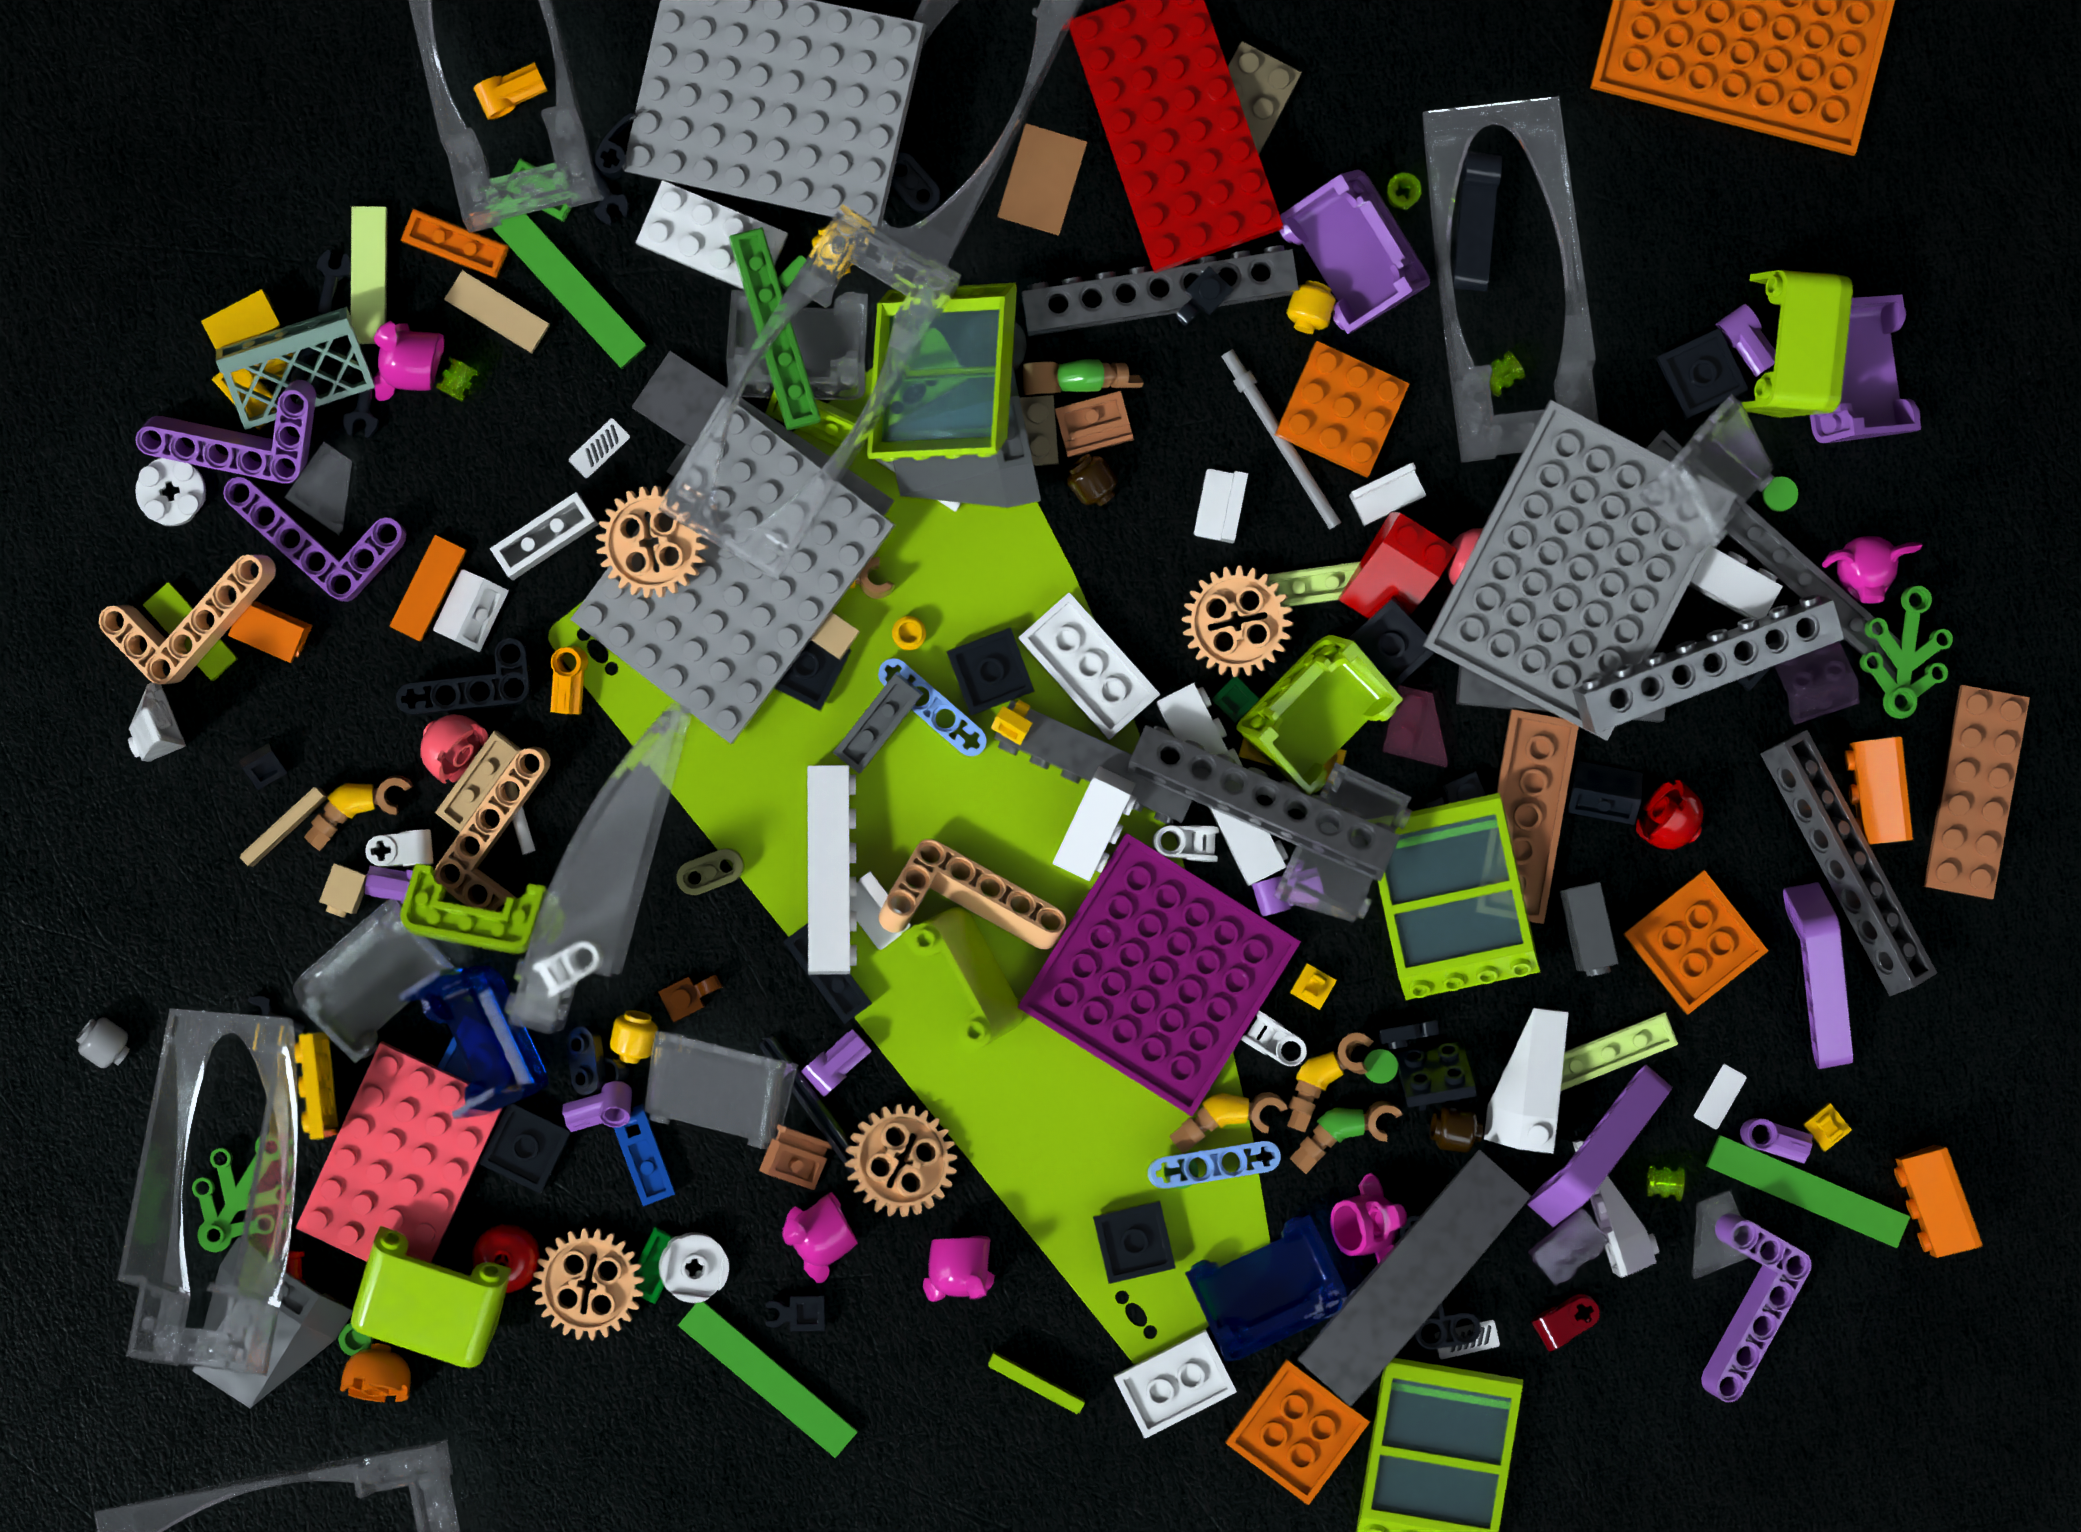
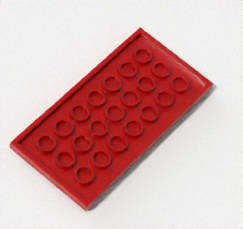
(1175, 128)

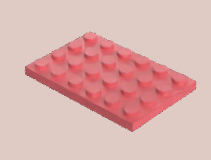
(397, 1159)

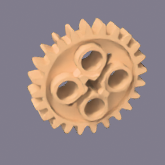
(621, 547)
(1243, 652)
(874, 1146)
(558, 1277)

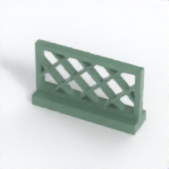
(286, 341)

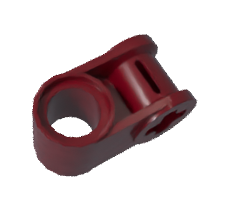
(1559, 1325)

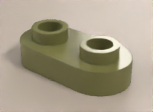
(711, 872)

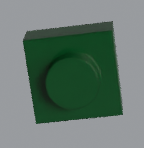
(1235, 699)

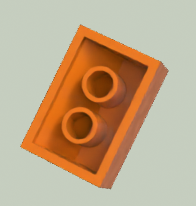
(1879, 789)
(1937, 1201)

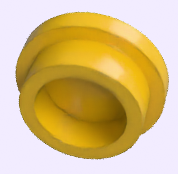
(909, 633)

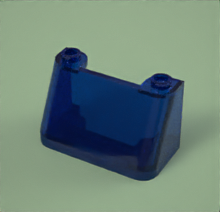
(1269, 1291)

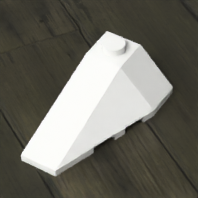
(154, 726)
(1528, 1094)
(1629, 1243)

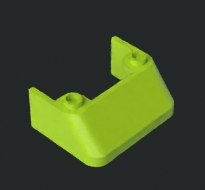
(1808, 345)

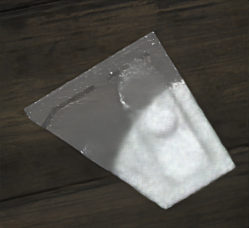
(324, 487)
(1709, 1251)

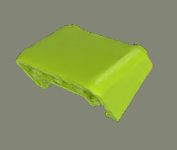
(1317, 710)
(438, 915)
(975, 969)
(427, 1304)

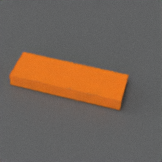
(455, 243)
(428, 588)

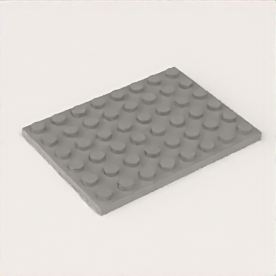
(776, 102)
(1567, 569)
(734, 627)

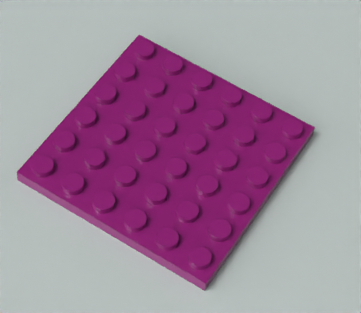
(1159, 974)

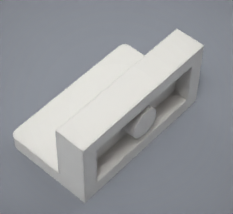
(1387, 494)
(1220, 505)
(470, 610)
(868, 904)

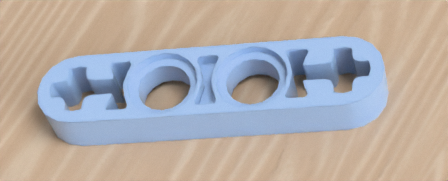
(933, 706)
(1214, 1165)

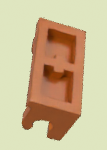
(271, 631)

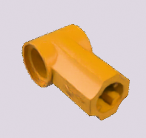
(501, 94)
(568, 685)

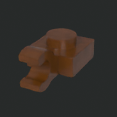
(685, 997)

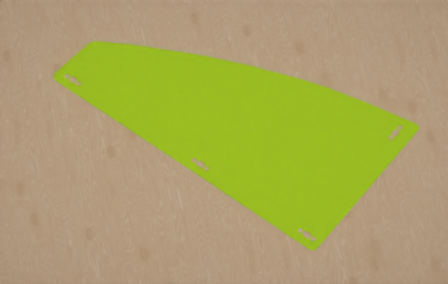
(1031, 1109)

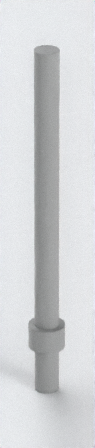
(1246, 383)

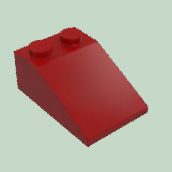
(1399, 563)

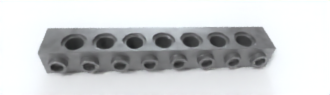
(1111, 310)
(1819, 630)
(1273, 818)
(1848, 863)

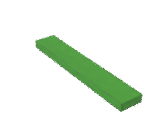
(571, 288)
(784, 356)
(1808, 1191)
(768, 1378)

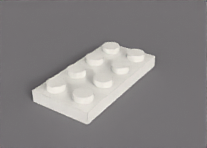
(699, 231)
(1089, 666)

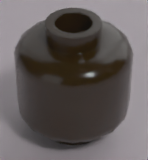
(1092, 480)
(1456, 1128)

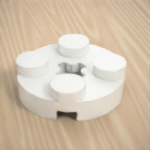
(185, 504)
(705, 1282)

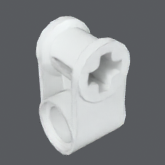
(1190, 842)
(405, 847)
(563, 968)
(1272, 1039)

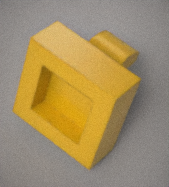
(1013, 722)
(1313, 986)
(1826, 1127)

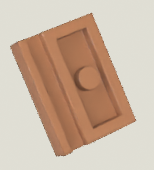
(1094, 424)
(795, 1157)

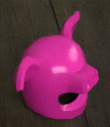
(406, 359)
(1868, 566)
(1367, 1221)
(819, 1235)
(958, 1268)

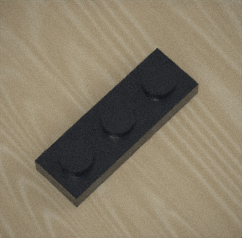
(838, 989)

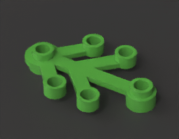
(1905, 657)
(235, 1199)

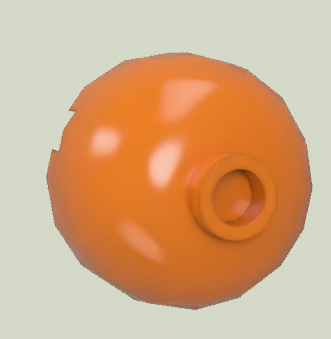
(377, 1374)

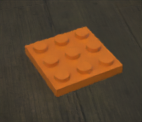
(1341, 409)
(1695, 942)
(1297, 1432)

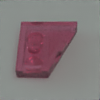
(1416, 729)

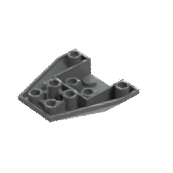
(994, 481)
(303, 1329)

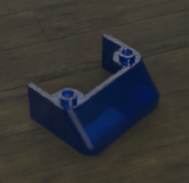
(494, 1050)

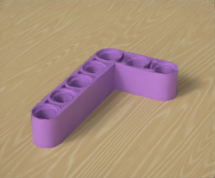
(237, 443)
(310, 546)
(1823, 973)
(1601, 1149)
(1754, 1305)

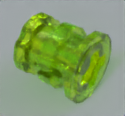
(1404, 180)
(1504, 373)
(457, 379)
(1665, 1182)

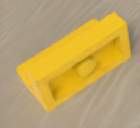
(242, 320)

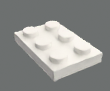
(1175, 1383)

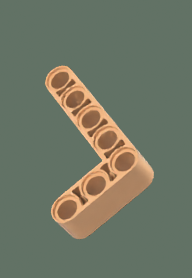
(194, 624)
(488, 835)
(969, 894)

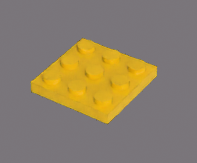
(317, 1085)

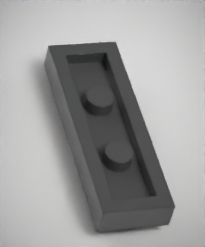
(878, 722)

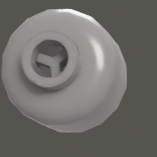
(103, 1042)

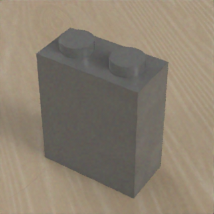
(1588, 929)

